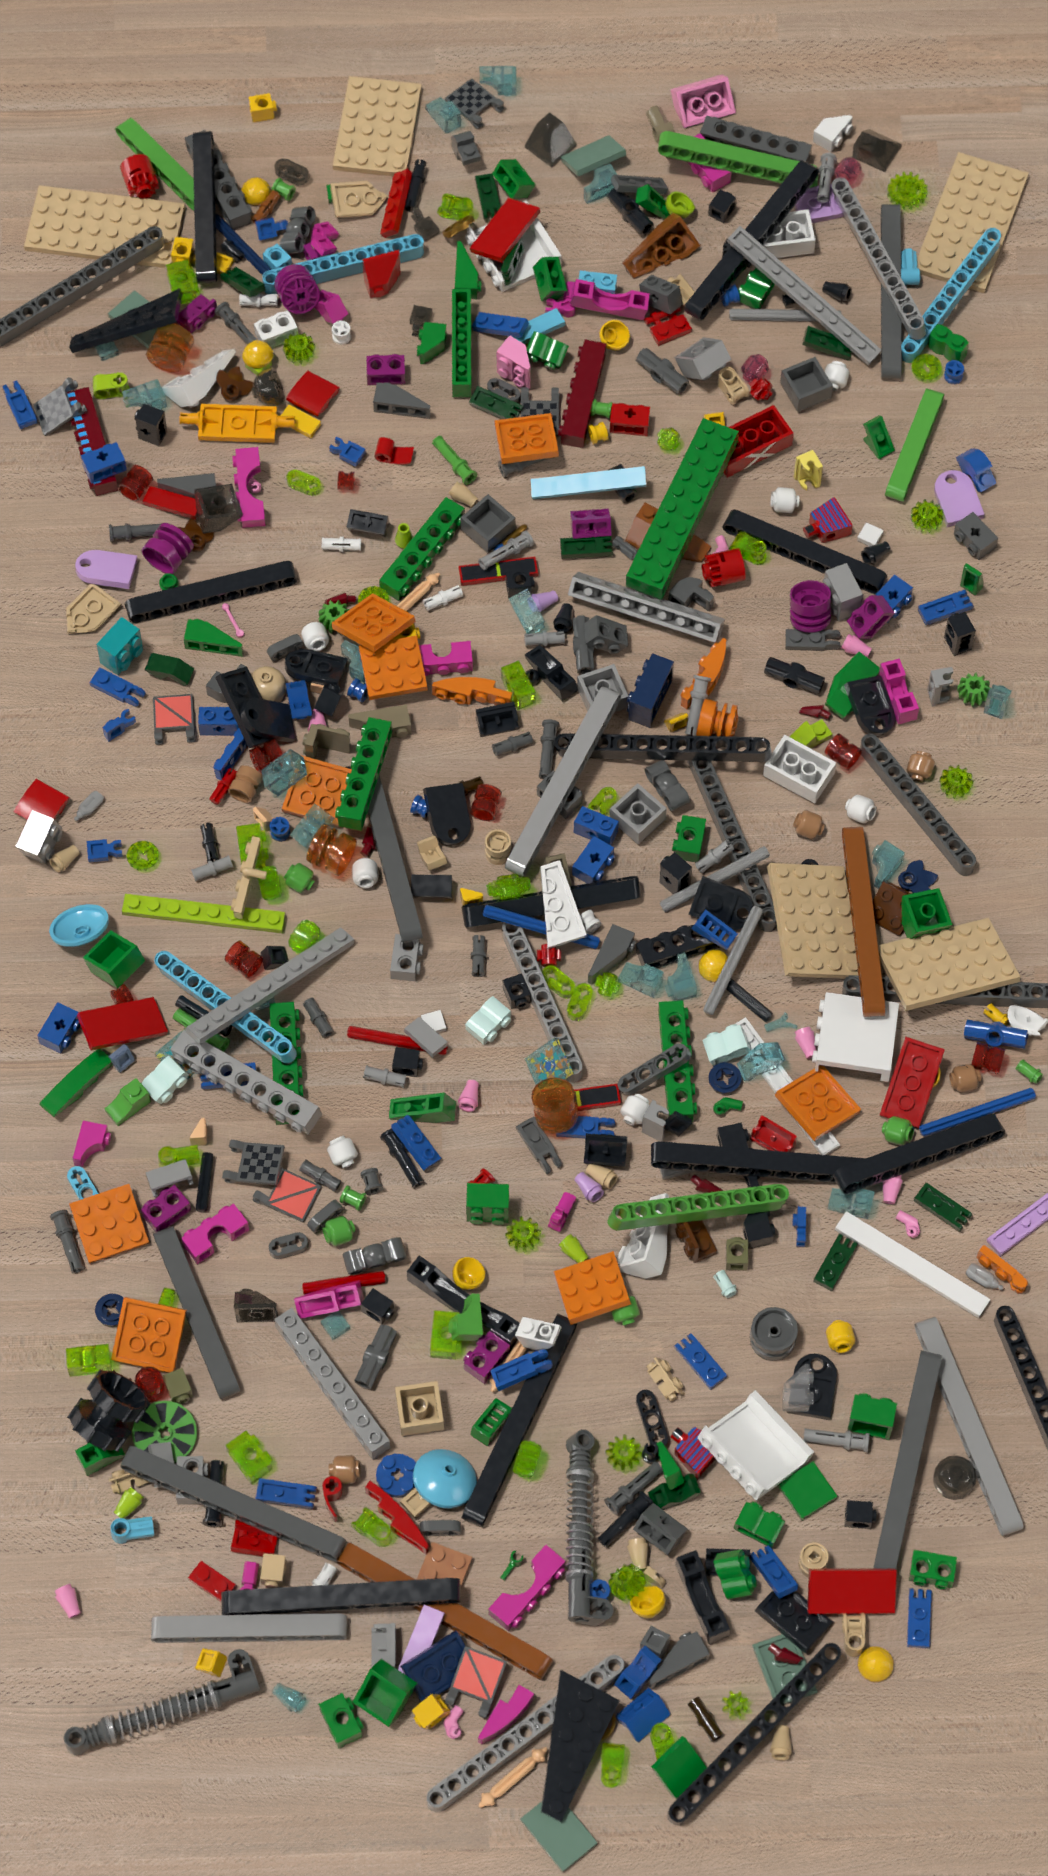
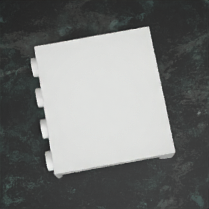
(536, 245)
(855, 1040)
(756, 1446)

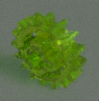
(907, 190)
(508, 886)

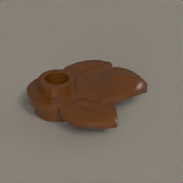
(233, 381)
(195, 534)

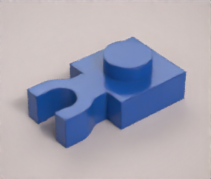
(348, 452)
(99, 850)
(799, 1221)

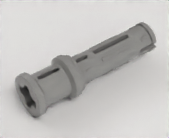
(826, 171)
(512, 547)
(698, 696)
(847, 1439)

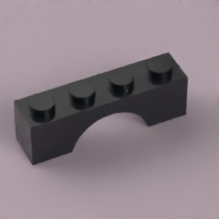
(698, 1590)

